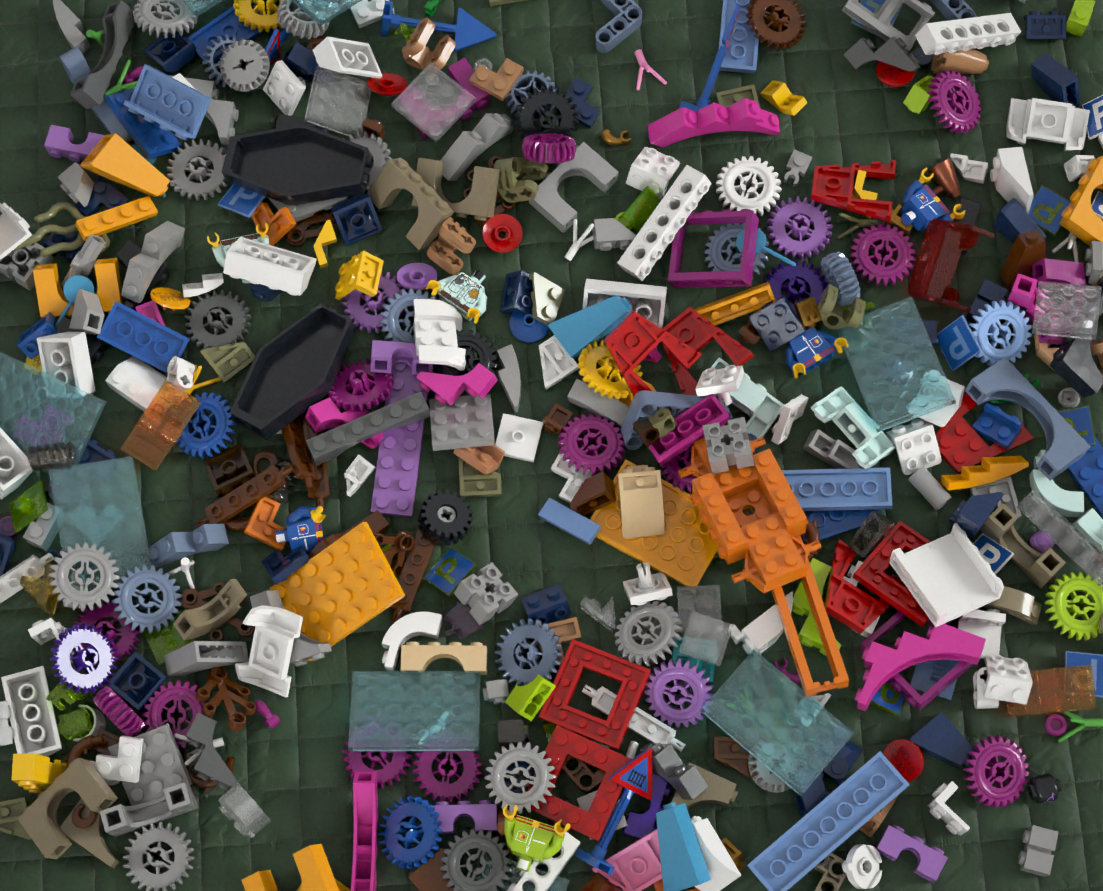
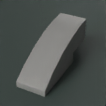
(70, 26)
(510, 375)
(596, 404)
(830, 450)

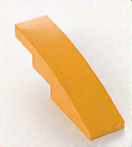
(989, 471)

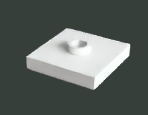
(519, 437)

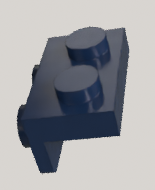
(546, 604)

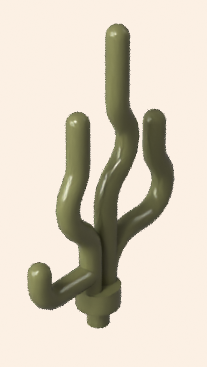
(63, 246)

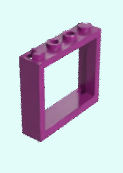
(720, 278)
(900, 684)

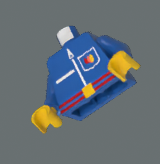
(923, 205)
(811, 350)
(303, 528)

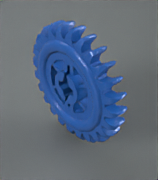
(212, 432)
(398, 830)

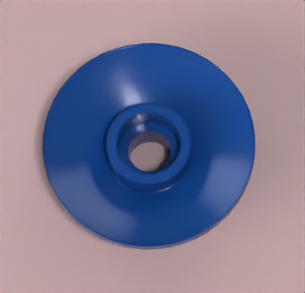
(527, 332)

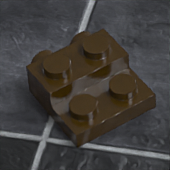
(229, 470)

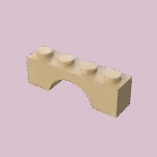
(418, 657)

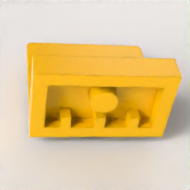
(360, 274)

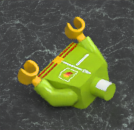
(531, 838)

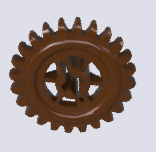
(783, 15)

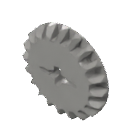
(256, 70)
(764, 778)

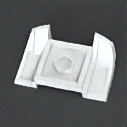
(1047, 122)
(436, 333)
(270, 648)

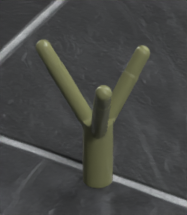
(859, 223)

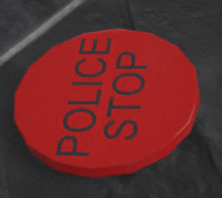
(892, 75)
(905, 758)

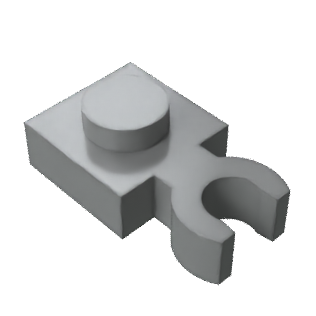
(797, 166)

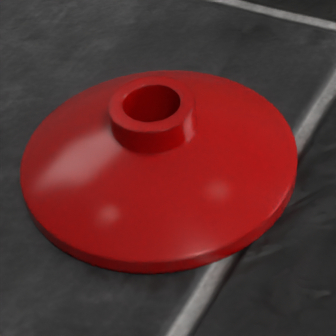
(387, 85)
(502, 224)

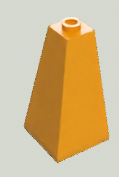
(124, 165)

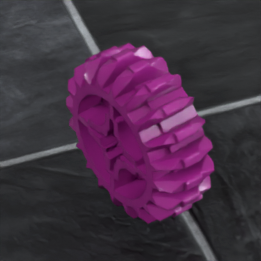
(549, 148)
(118, 712)

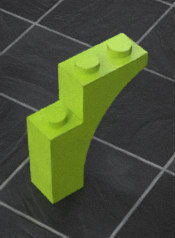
(809, 633)

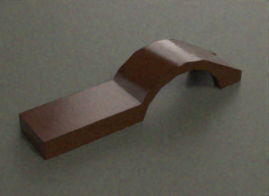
(375, 521)

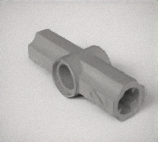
(86, 258)

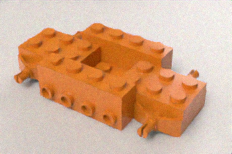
(767, 536)

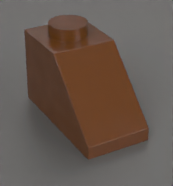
(593, 494)

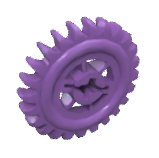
(805, 215)
(359, 312)
(659, 688)

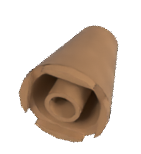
(960, 61)

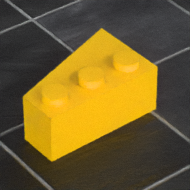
(35, 771)

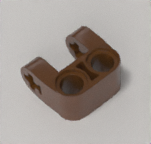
(582, 772)

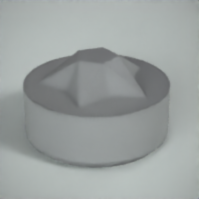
(1068, 398)

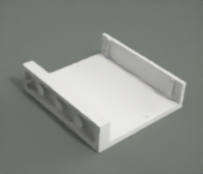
(12, 230)
(947, 576)

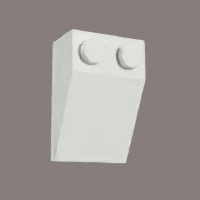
(1012, 176)

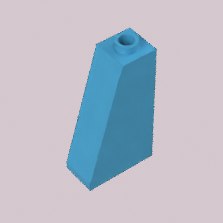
(590, 324)
(679, 849)

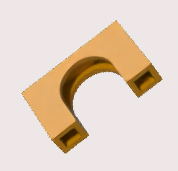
(1079, 215)
(52, 298)
(313, 869)

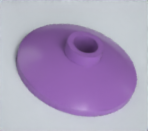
(416, 275)

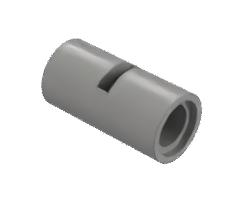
(930, 488)

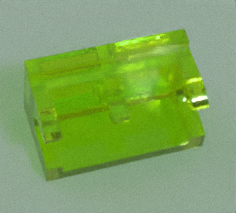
(61, 692)

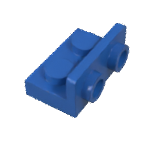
(28, 340)
(997, 426)

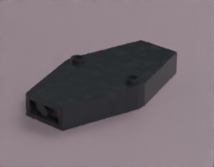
(297, 164)
(293, 371)

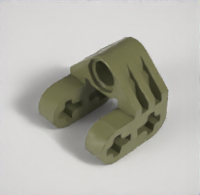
(518, 177)
(844, 318)

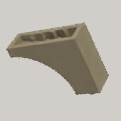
(718, 791)
(91, 837)

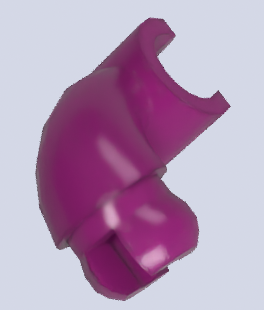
(129, 77)
(793, 677)
(271, 718)

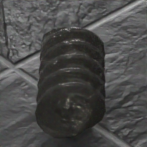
(51, 456)
(279, 494)

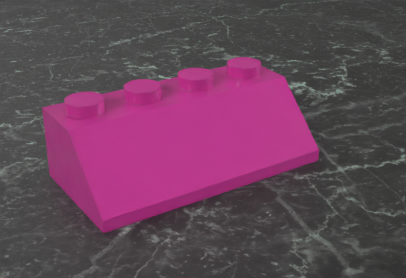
(689, 429)

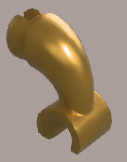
(609, 139)

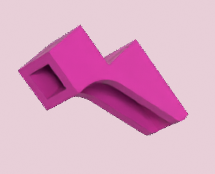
(1024, 294)
(449, 387)
(327, 416)

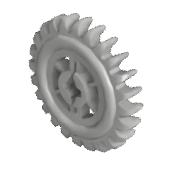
(165, 16)
(378, 151)
(191, 161)
(84, 597)
(650, 647)
(499, 773)
(141, 846)

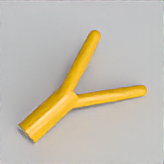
(195, 375)

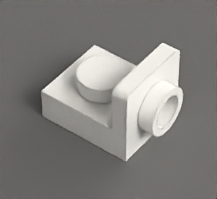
(1077, 166)

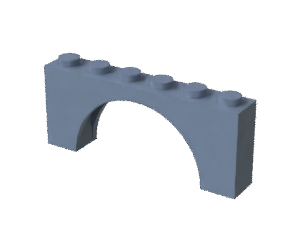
(1006, 383)

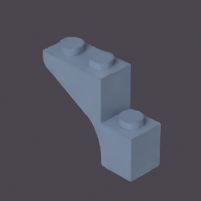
(183, 544)

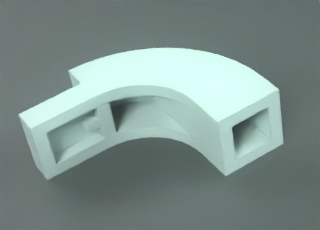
(1065, 502)
(1091, 526)

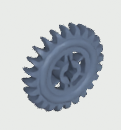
(715, 251)
(393, 312)
(166, 607)
(511, 648)

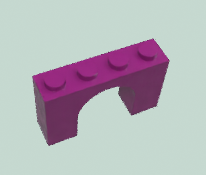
(461, 73)
(1058, 272)

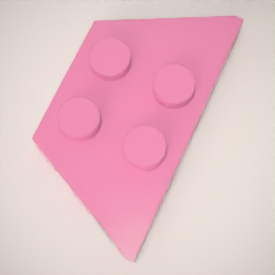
(636, 864)

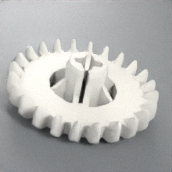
(754, 169)

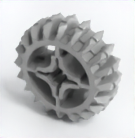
(298, 22)

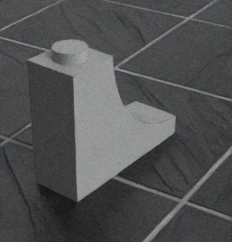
(205, 655)

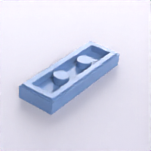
(569, 521)

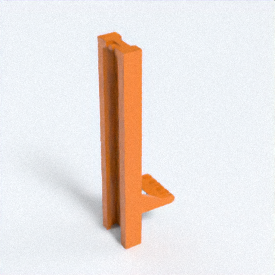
(825, 631)

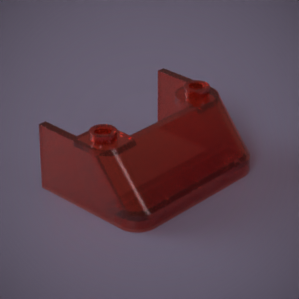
(939, 259)

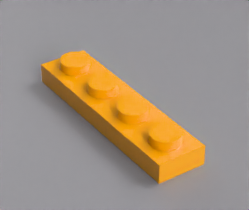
(117, 217)

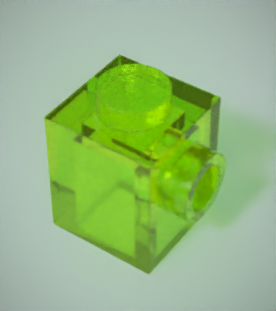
(75, 724)

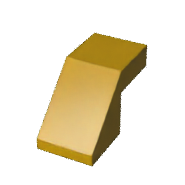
(782, 99)
(862, 194)
(325, 238)

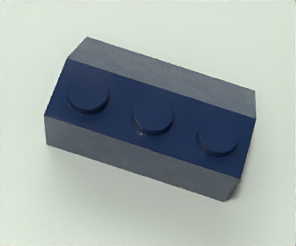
(974, 512)

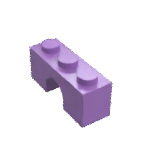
(60, 144)
(389, 353)
(483, 814)
(929, 860)

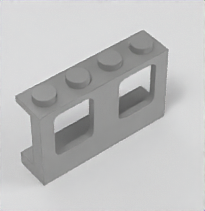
(880, 22)

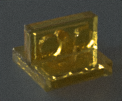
(40, 589)

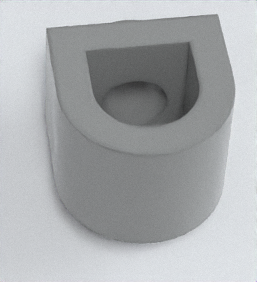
(496, 691)

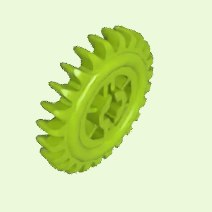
(1066, 611)

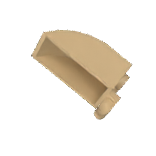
(641, 502)

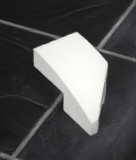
(357, 474)

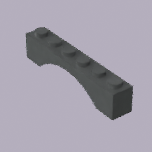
(117, 24)
(398, 414)

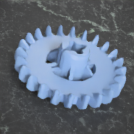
(988, 327)

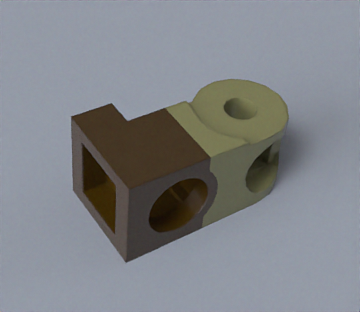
(655, 426)

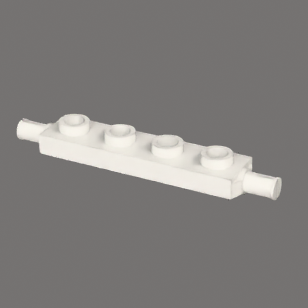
(30, 567)
(641, 722)

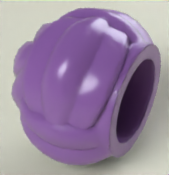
(1041, 542)

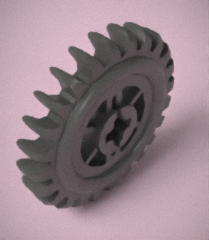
(211, 308)
(485, 845)

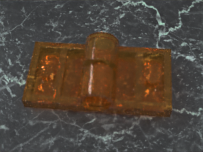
(160, 425)
(1058, 692)

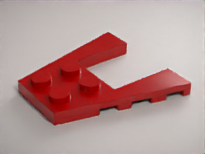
(835, 186)
(697, 333)
(635, 340)
(963, 446)
(847, 601)

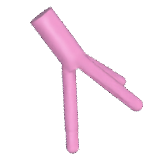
(643, 65)

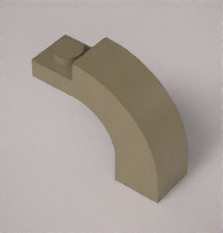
(1017, 604)
(204, 619)

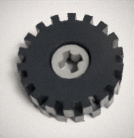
(440, 528)

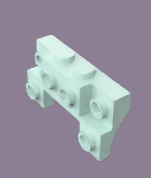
(754, 402)
(855, 425)

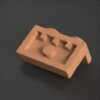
(483, 458)

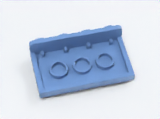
(168, 103)

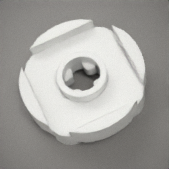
(854, 866)

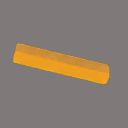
(737, 304)

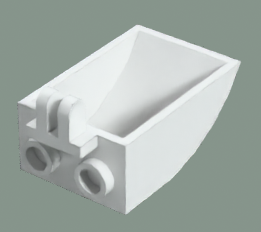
(762, 631)
(718, 861)

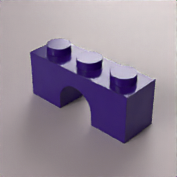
(643, 824)

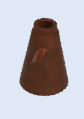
(946, 178)

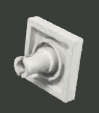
(284, 88)
(720, 382)
(647, 586)

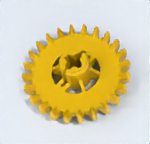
(250, 17)
(600, 383)

